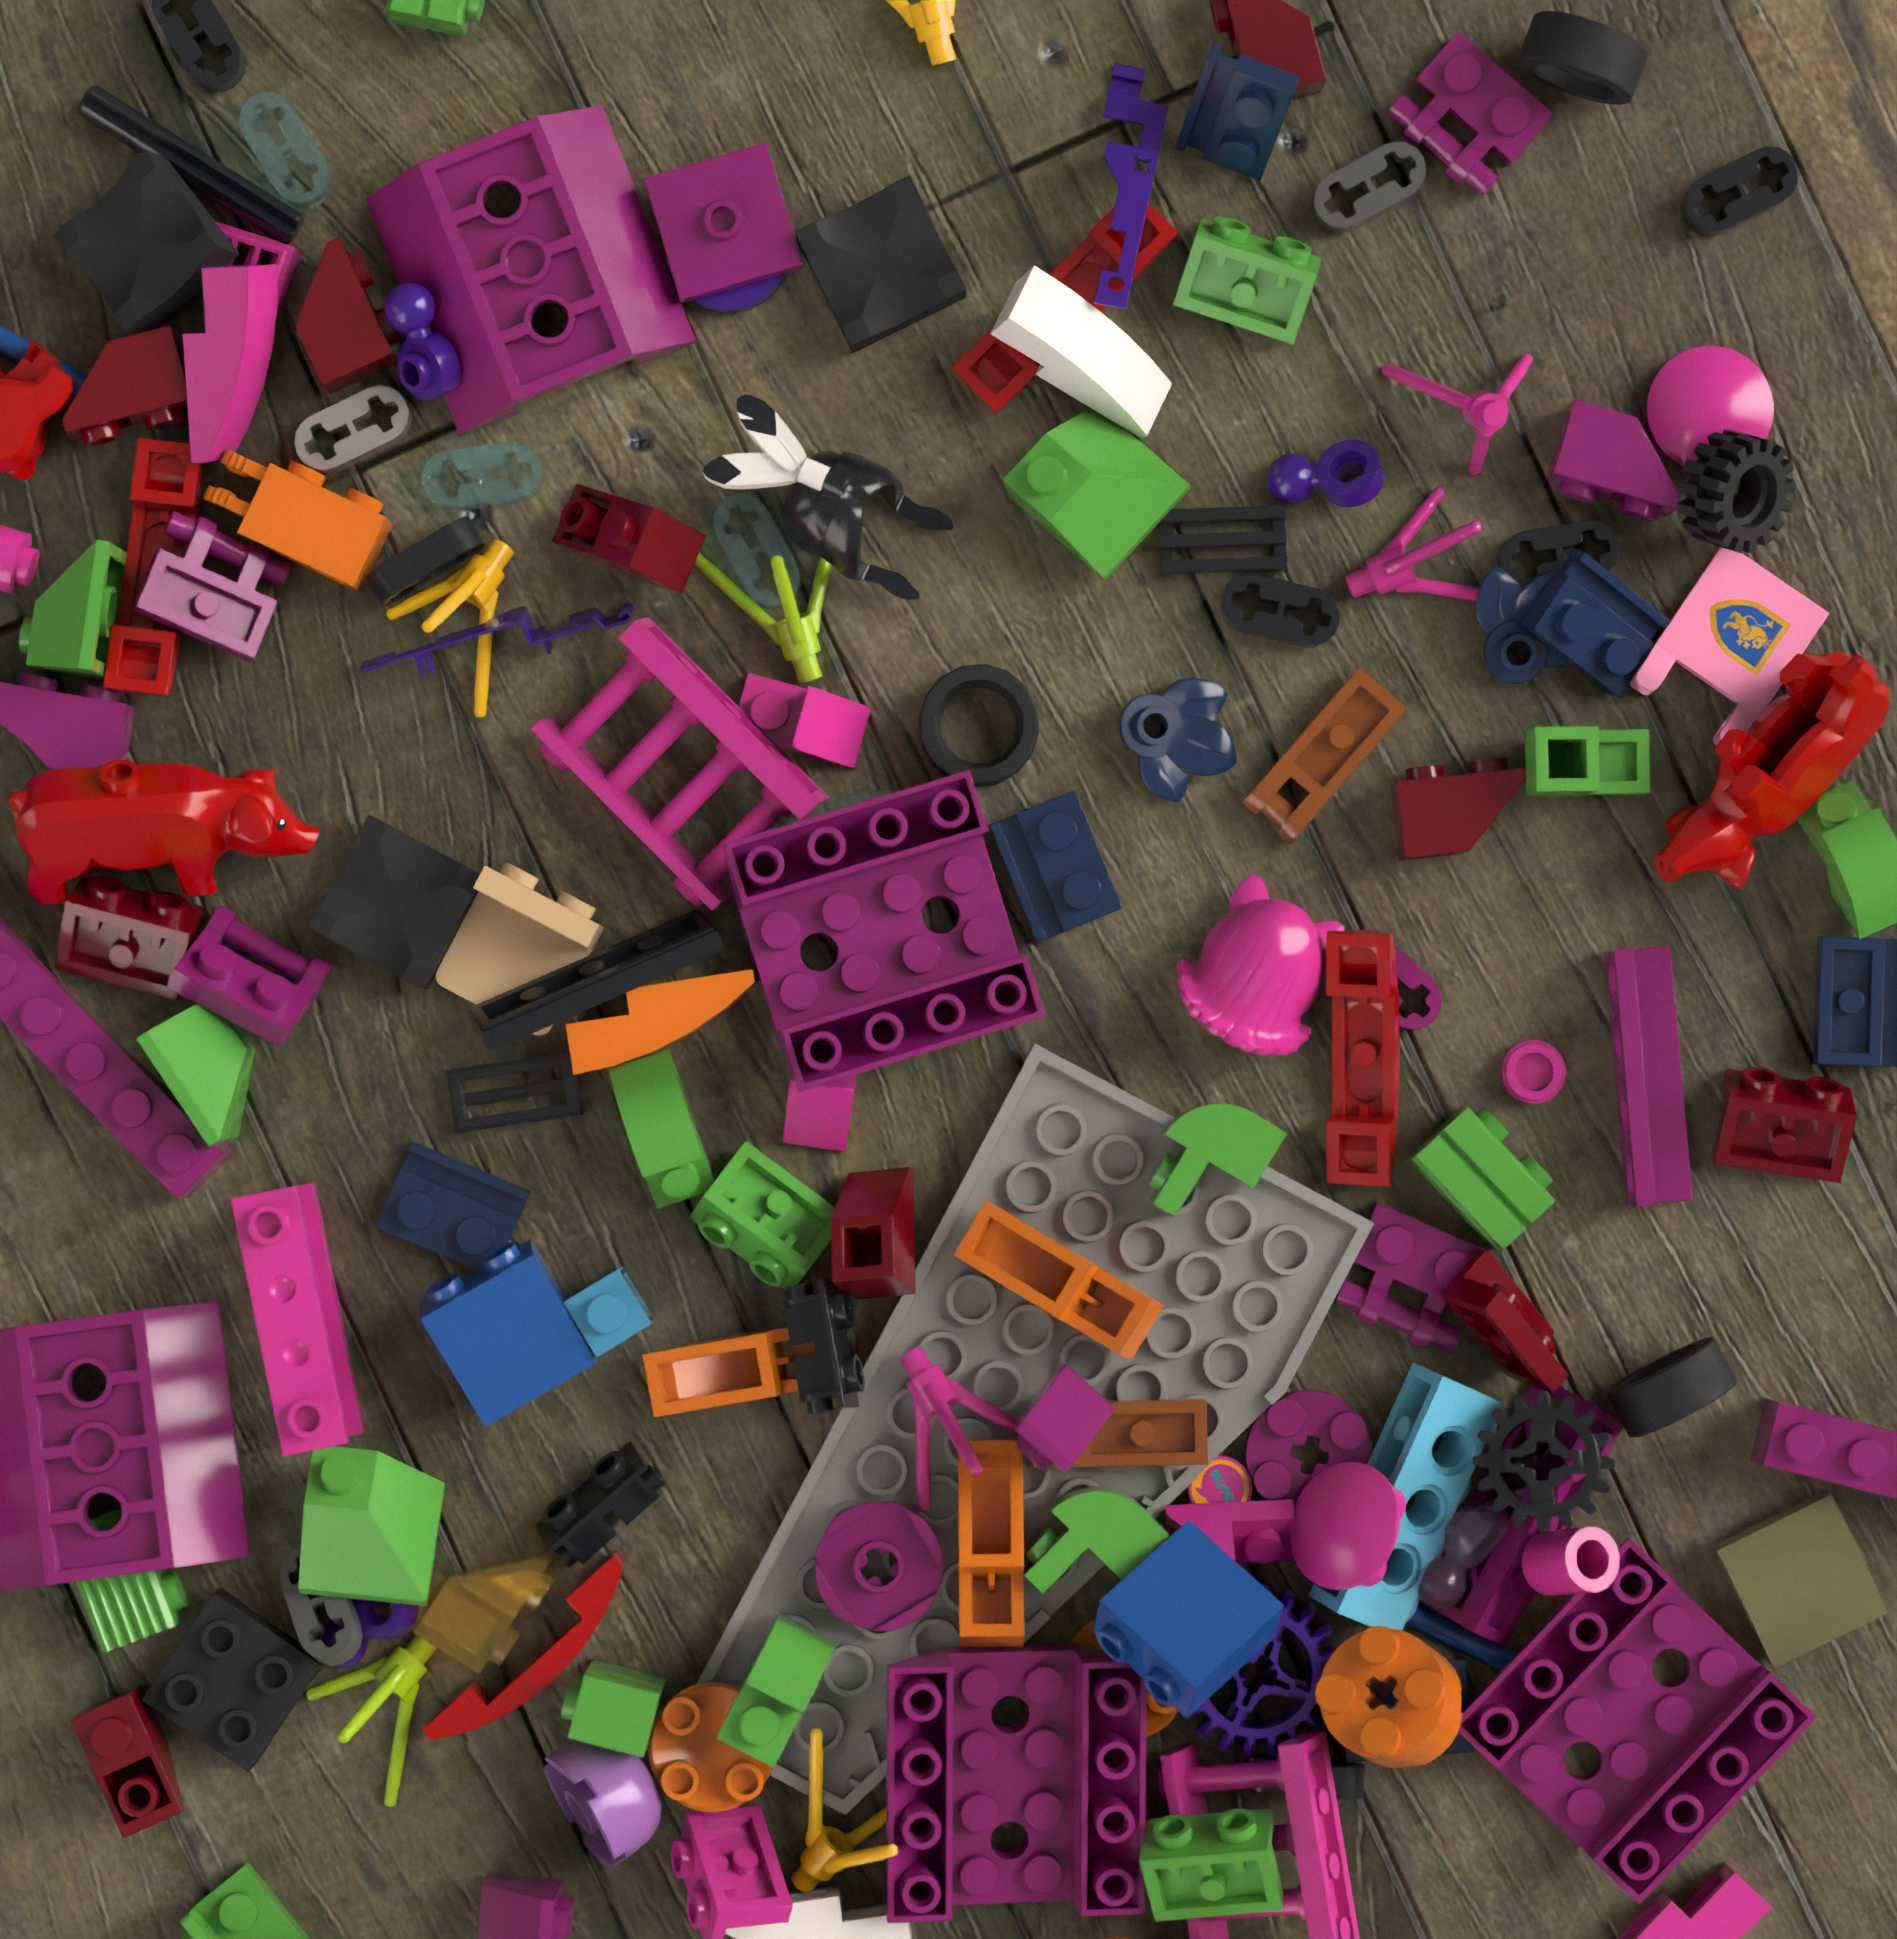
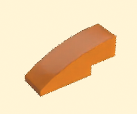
(655, 1020)
(1058, 1280)
(723, 1371)
(991, 1547)

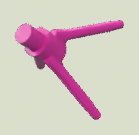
(1480, 409)
(1394, 566)
(934, 1397)

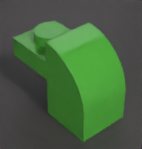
(1586, 761)
(1857, 856)
(661, 1128)
(1217, 1135)
(1099, 1520)
(776, 1690)

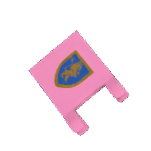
(1734, 635)

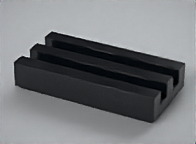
(1276, 537)
(568, 1084)

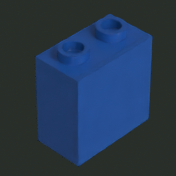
(505, 1331)
(1186, 1619)

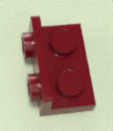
(125, 934)
(1785, 1124)
(1505, 1322)

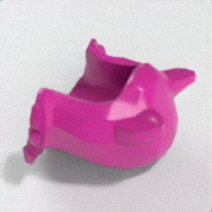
(1257, 972)

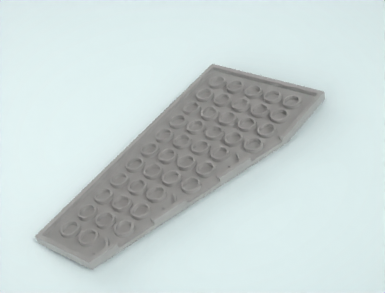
(1241, 1299)

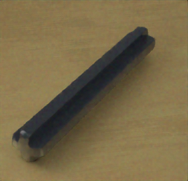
(192, 165)

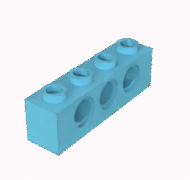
(1442, 1479)

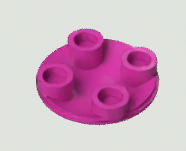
(1704, 394)
(1346, 1526)

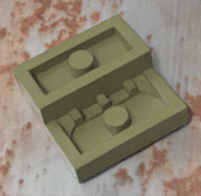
(1800, 1579)

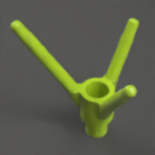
(796, 631)
(397, 1676)

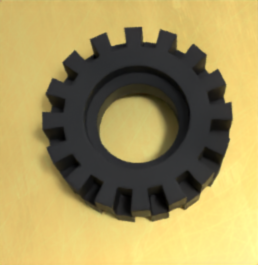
(1712, 485)

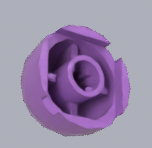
(608, 1795)

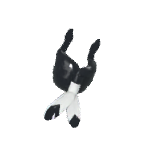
(822, 494)

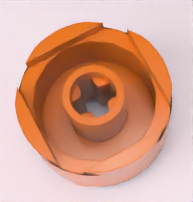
(1355, 1692)

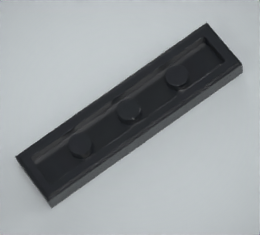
(595, 979)

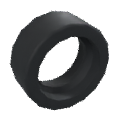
(1582, 57)
(992, 679)
(1672, 1387)

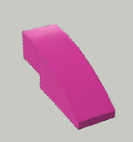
(231, 358)
(1718, 1910)

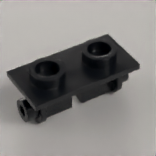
(832, 1369)
(575, 1521)

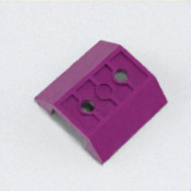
(569, 244)
(864, 886)
(151, 1440)
(1665, 1751)
(1061, 1772)

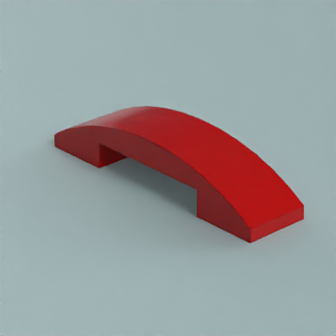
(1000, 371)
(140, 649)
(1364, 1057)
(476, 1707)

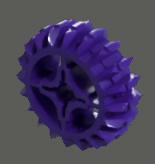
(1244, 1699)

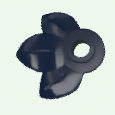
(1500, 611)
(1187, 737)

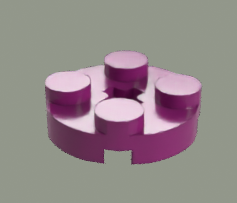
(1289, 1423)
(869, 1601)

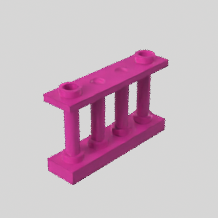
(695, 702)
(298, 1318)
(1310, 1833)

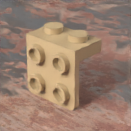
(514, 937)

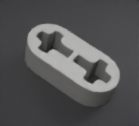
(345, 416)

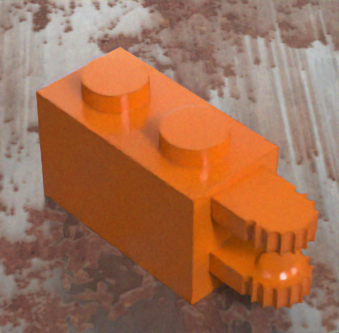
(306, 521)

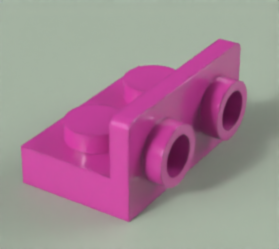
(730, 1871)

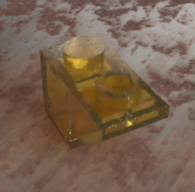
(479, 1606)

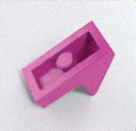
(806, 719)
(820, 1114)
(1243, 1530)

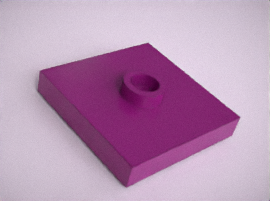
(723, 222)

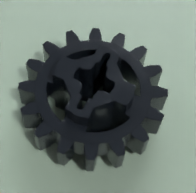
(1543, 1431)

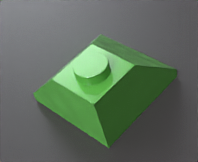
(1095, 489)
(76, 615)
(205, 1067)
(368, 1527)

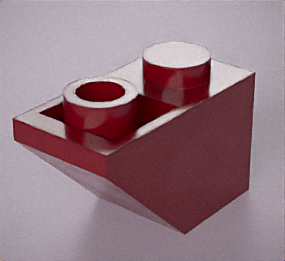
(1273, 35)
(340, 324)
(129, 385)
(629, 537)
(1450, 813)
(875, 1234)
(130, 1760)

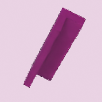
(1648, 1075)
(1500, 1587)

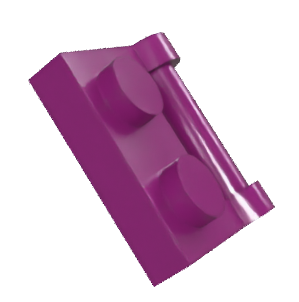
(243, 989)

